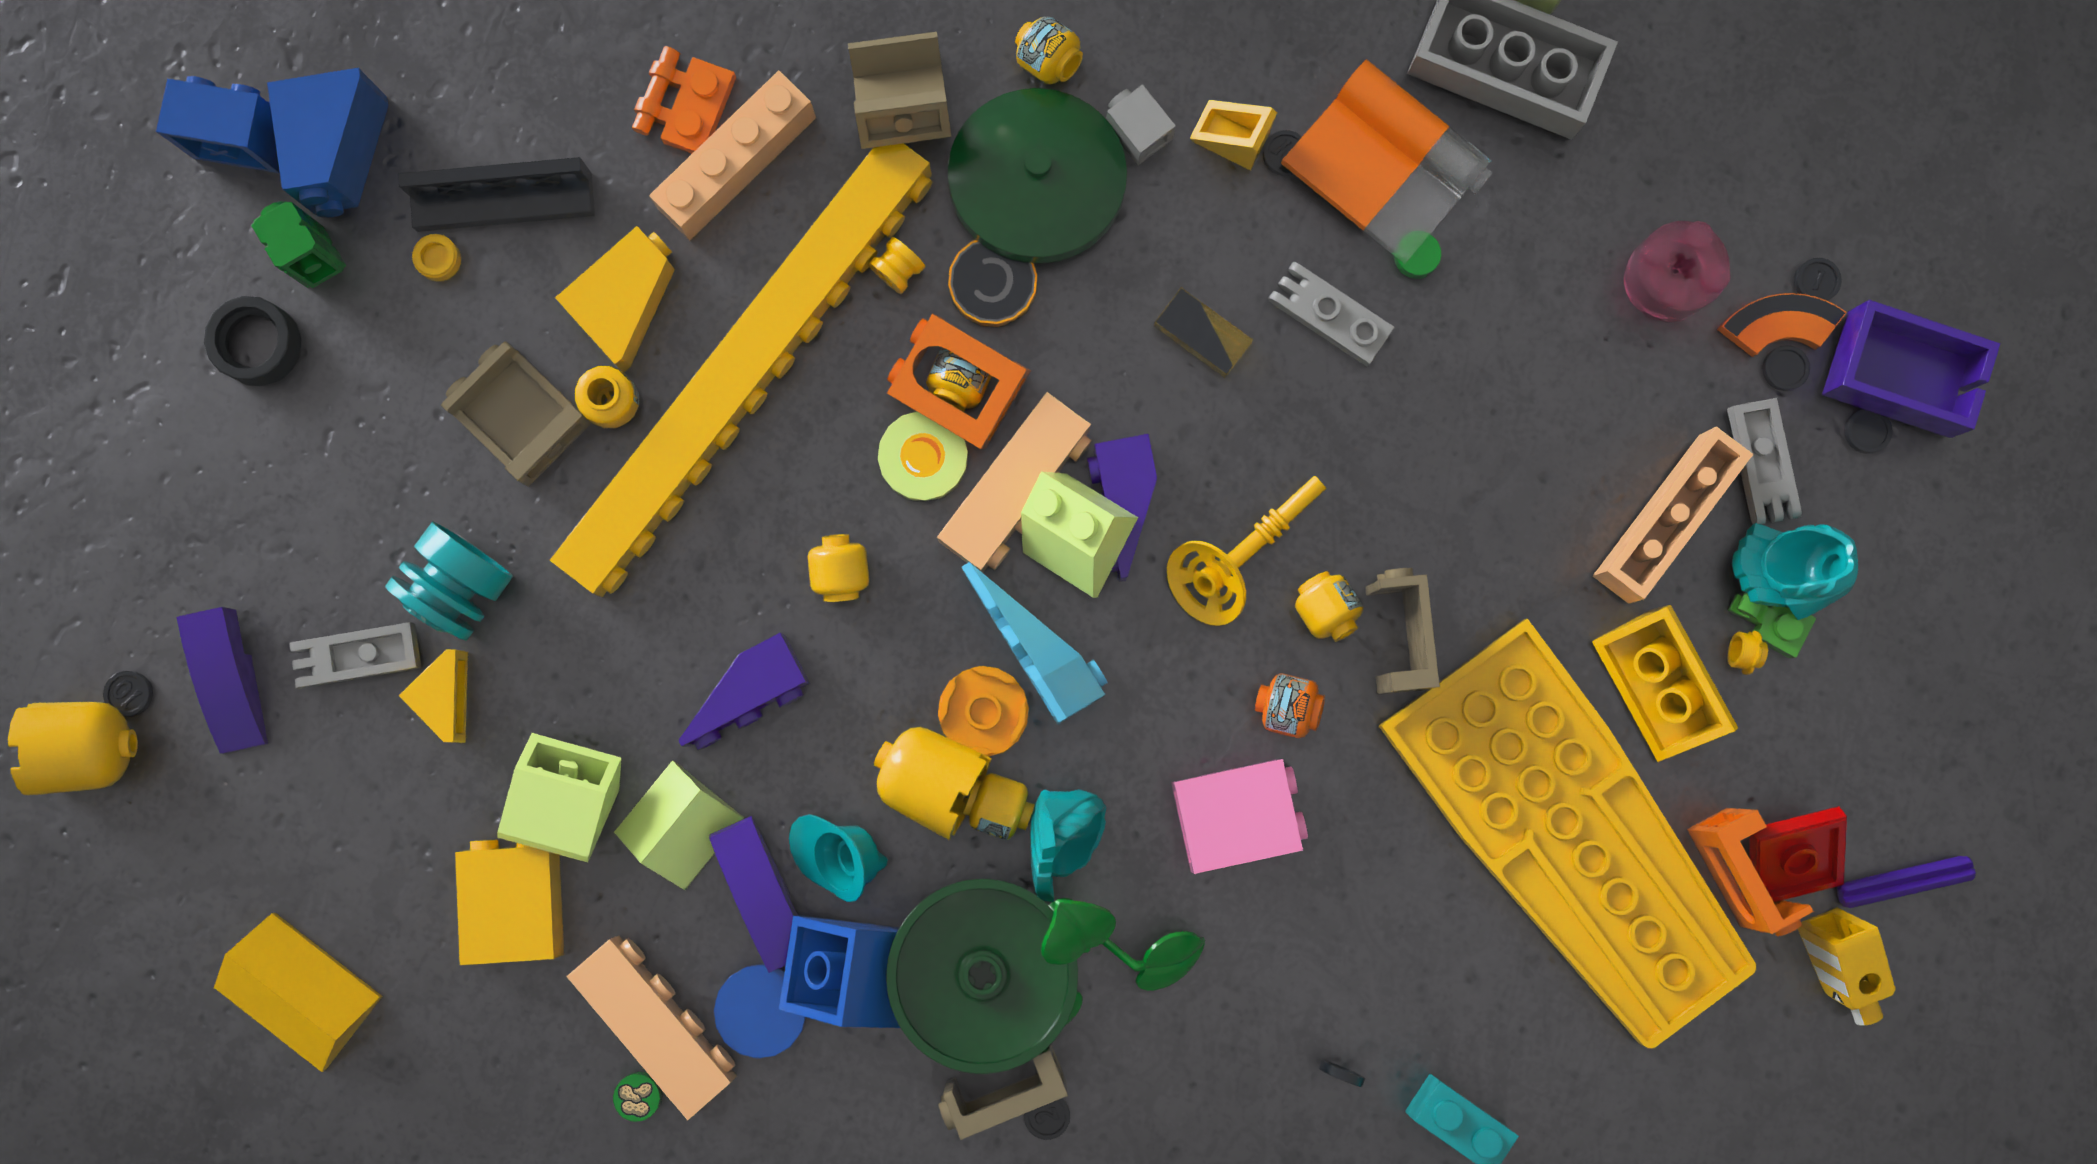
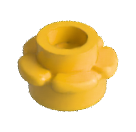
(1747, 651)

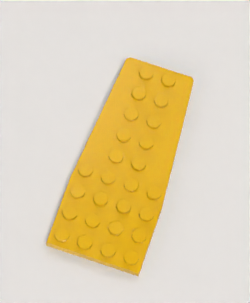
(1571, 833)

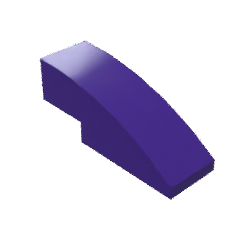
(223, 678)
(756, 889)

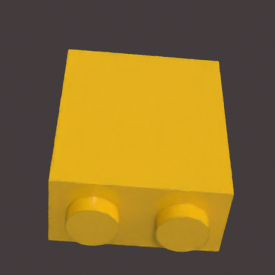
(508, 904)

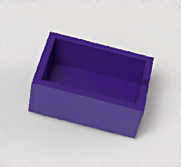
(1911, 369)

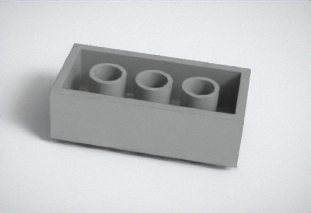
(1515, 61)

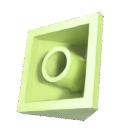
(673, 826)

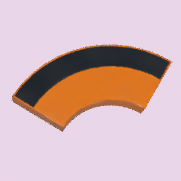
(1782, 318)

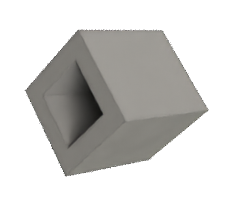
(1140, 123)

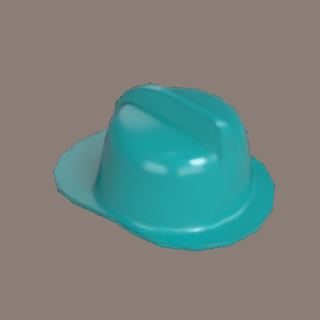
(835, 856)

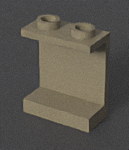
(899, 90)
(1419, 631)

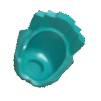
(1796, 567)
(1063, 835)

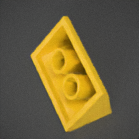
(1664, 683)
(295, 990)

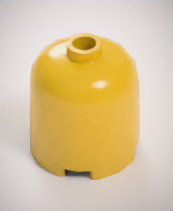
(70, 746)
(929, 778)

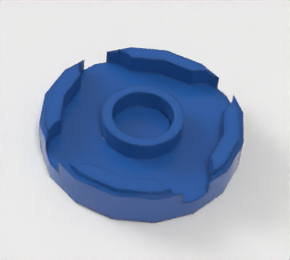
(750, 1013)

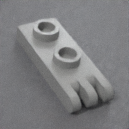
(1332, 314)
(1769, 472)
(357, 654)

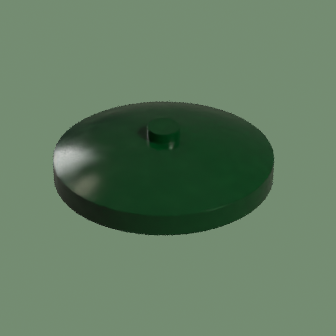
(1037, 175)
(974, 978)

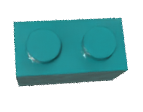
(1460, 1123)

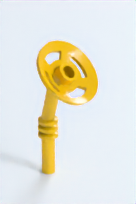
(1218, 573)

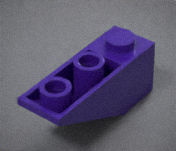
(1128, 479)
(753, 681)

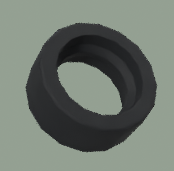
(222, 325)

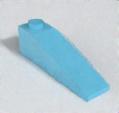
(1049, 662)

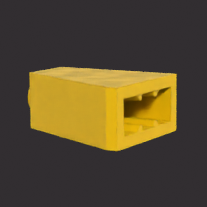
(620, 295)

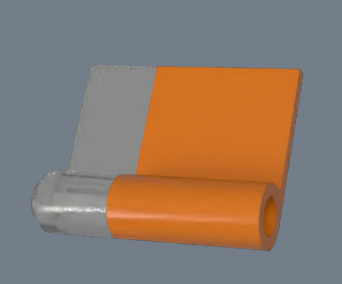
(1387, 161)

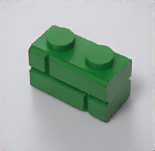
(297, 244)

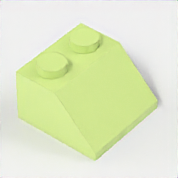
(1074, 530)

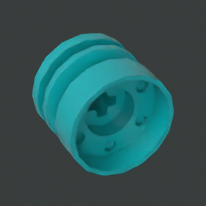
(448, 581)

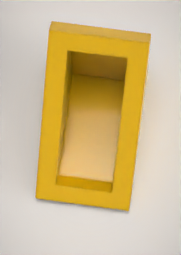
(1234, 130)
(441, 696)

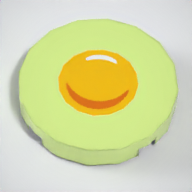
(921, 458)

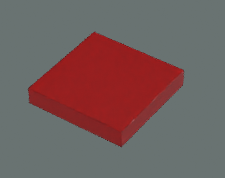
(1801, 854)

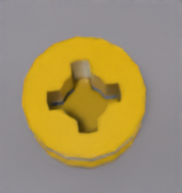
(896, 265)

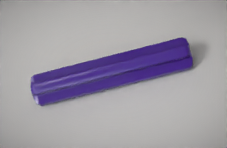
(1906, 881)

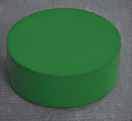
(1423, 260)

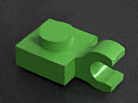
(1775, 624)

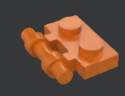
(697, 105)

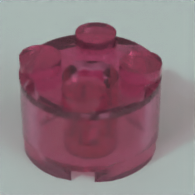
(1694, 253)

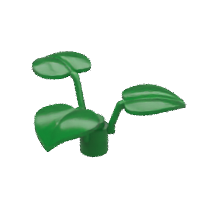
(1084, 925)

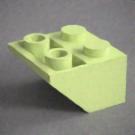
(560, 797)

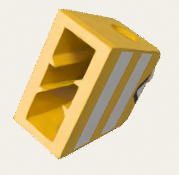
(1849, 962)

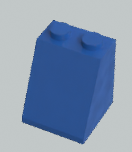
(326, 137)
(838, 972)

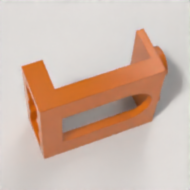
(943, 334)
(1725, 832)

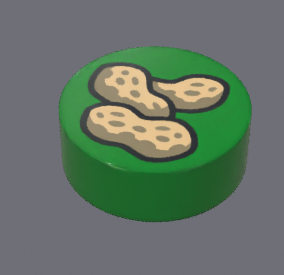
(637, 1097)

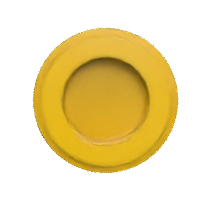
(436, 257)

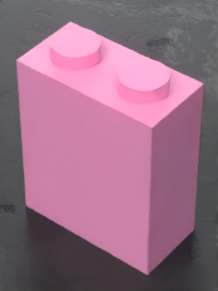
(1239, 815)

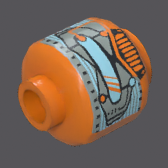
(1290, 705)

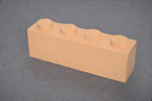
(733, 155)
(995, 504)
(1672, 515)
(653, 1025)

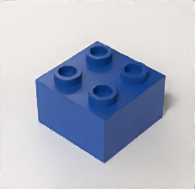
(219, 123)

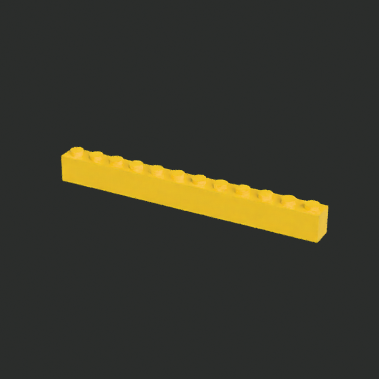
(742, 368)

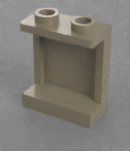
(515, 412)
(1006, 1102)

